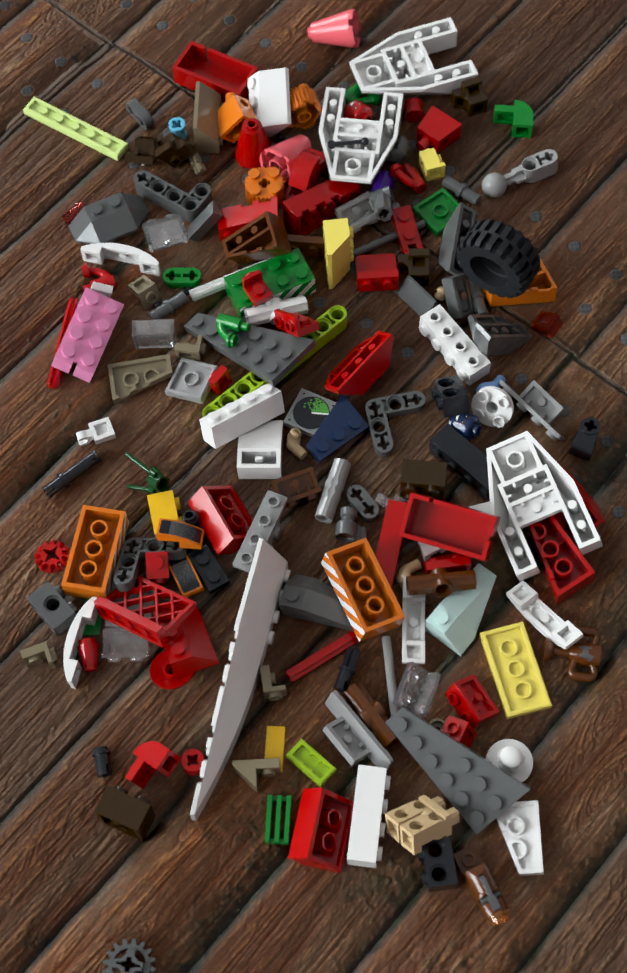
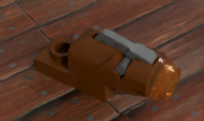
(482, 886)

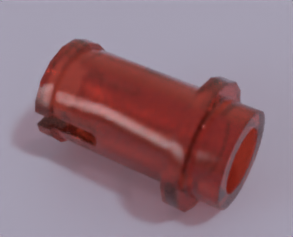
(69, 216)

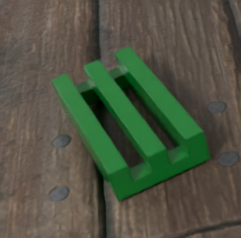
(279, 799)

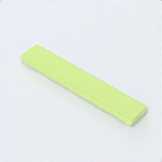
(76, 128)

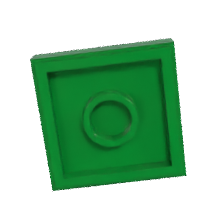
(436, 210)

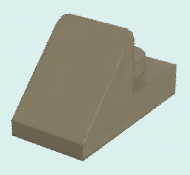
(250, 769)

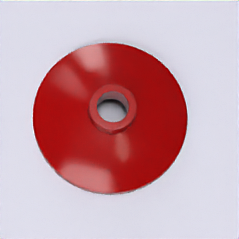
(161, 675)

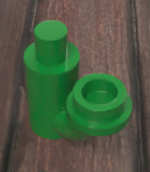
(354, 92)
(231, 323)

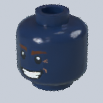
(467, 425)

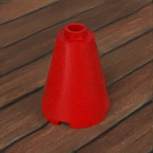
(251, 144)

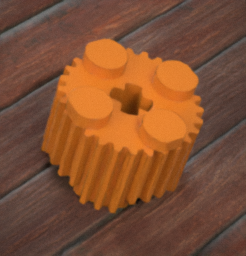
(304, 107)
(263, 184)

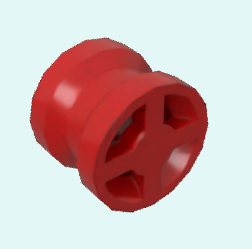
(414, 110)
(193, 768)

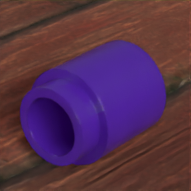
(382, 180)

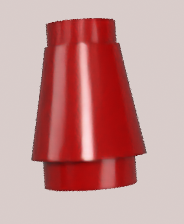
(88, 652)

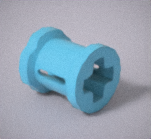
(177, 126)

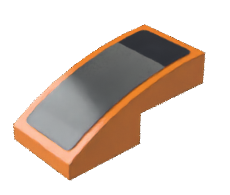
(177, 531)
(185, 577)

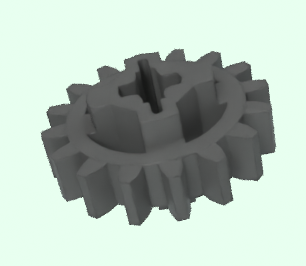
(131, 955)

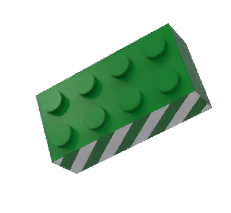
(284, 275)

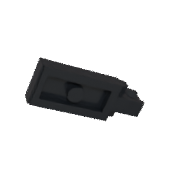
(208, 568)

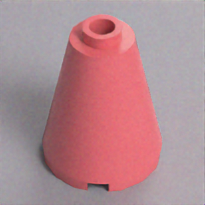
(337, 30)
(284, 154)

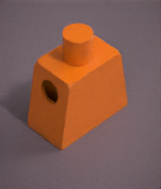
(232, 115)

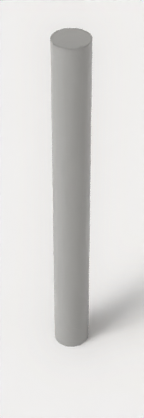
(390, 673)

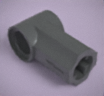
(382, 201)

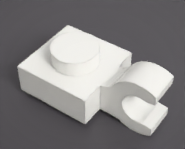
(99, 431)

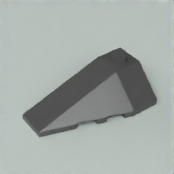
(313, 601)

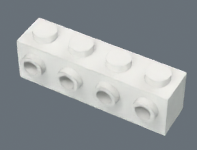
(454, 345)
(242, 415)
(366, 816)

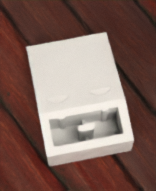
(261, 452)

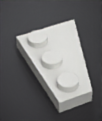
(523, 836)

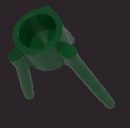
(156, 480)

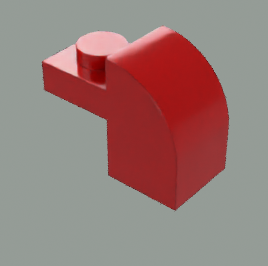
(305, 170)
(151, 757)

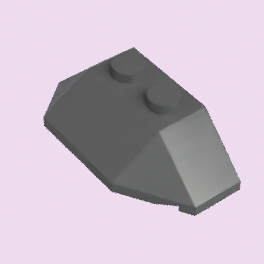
(109, 219)
(453, 234)
(497, 334)

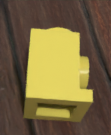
(431, 164)

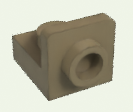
(146, 291)
(191, 351)
(36, 654)
(268, 680)

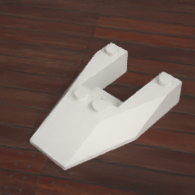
(404, 66)
(357, 161)
(528, 488)

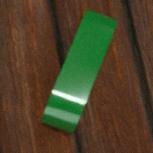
(182, 278)

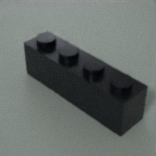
(462, 458)

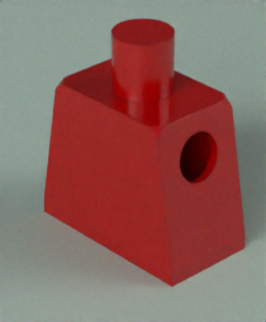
(437, 130)

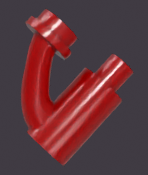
(409, 177)
(106, 277)

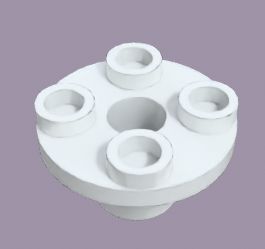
(492, 406)
(511, 757)

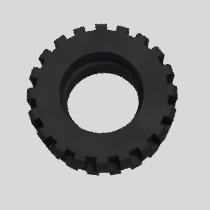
(498, 258)

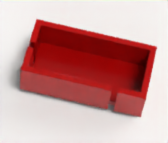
(221, 74)
(449, 526)

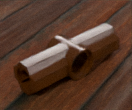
(441, 582)
(371, 714)

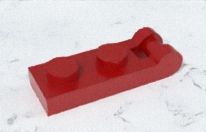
(406, 228)

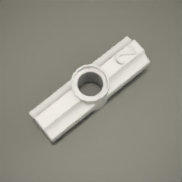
(265, 313)

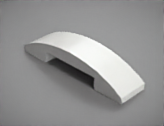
(120, 252)
(87, 615)
(542, 617)
(413, 627)

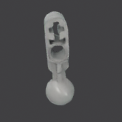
(531, 170)

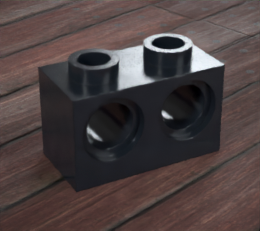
(450, 396)
(443, 863)

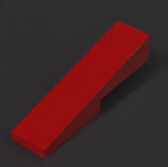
(389, 540)

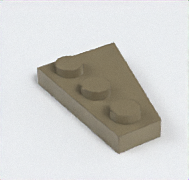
(137, 375)

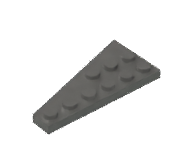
(259, 350)
(465, 777)

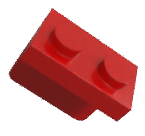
(377, 272)

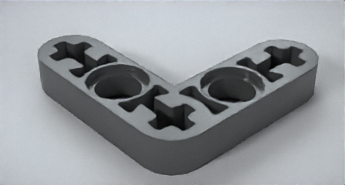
(385, 412)
(139, 547)

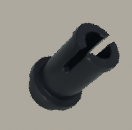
(190, 517)
(102, 761)

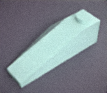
(460, 613)

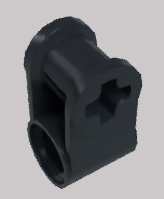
(585, 440)

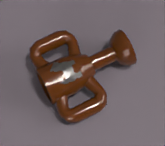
(579, 653)

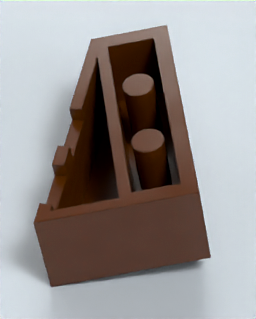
(258, 240)

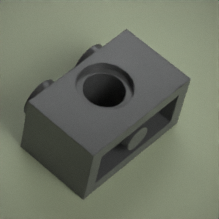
(44, 599)

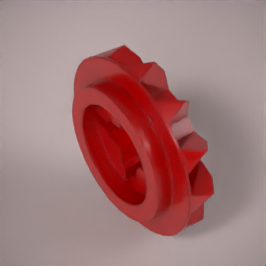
(52, 565)

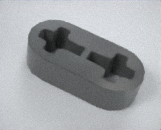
(139, 113)
(366, 500)

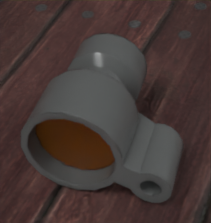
(347, 528)

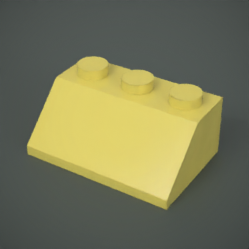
(337, 249)

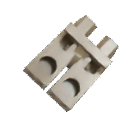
(420, 822)

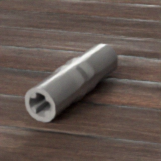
(333, 490)

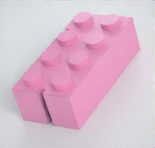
(87, 334)

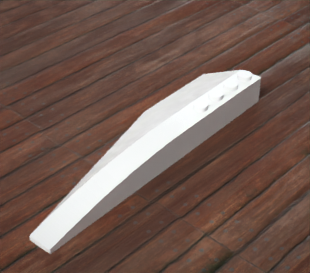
(252, 635)

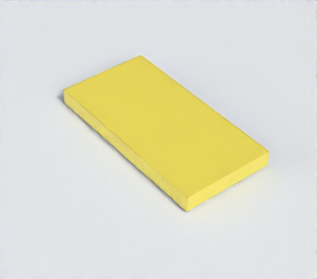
(515, 670)

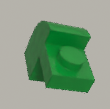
(518, 115)

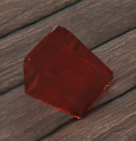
(547, 323)

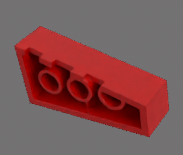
(310, 208)
(560, 558)

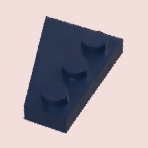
(336, 430)

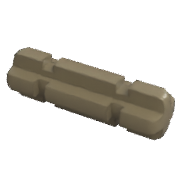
(197, 163)

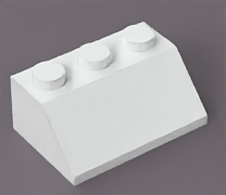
(271, 99)

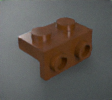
(307, 245)
(297, 486)

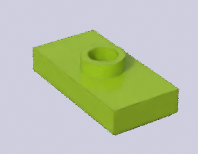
(311, 763)

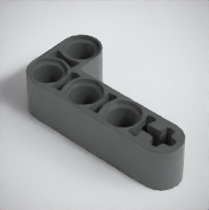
(171, 197)

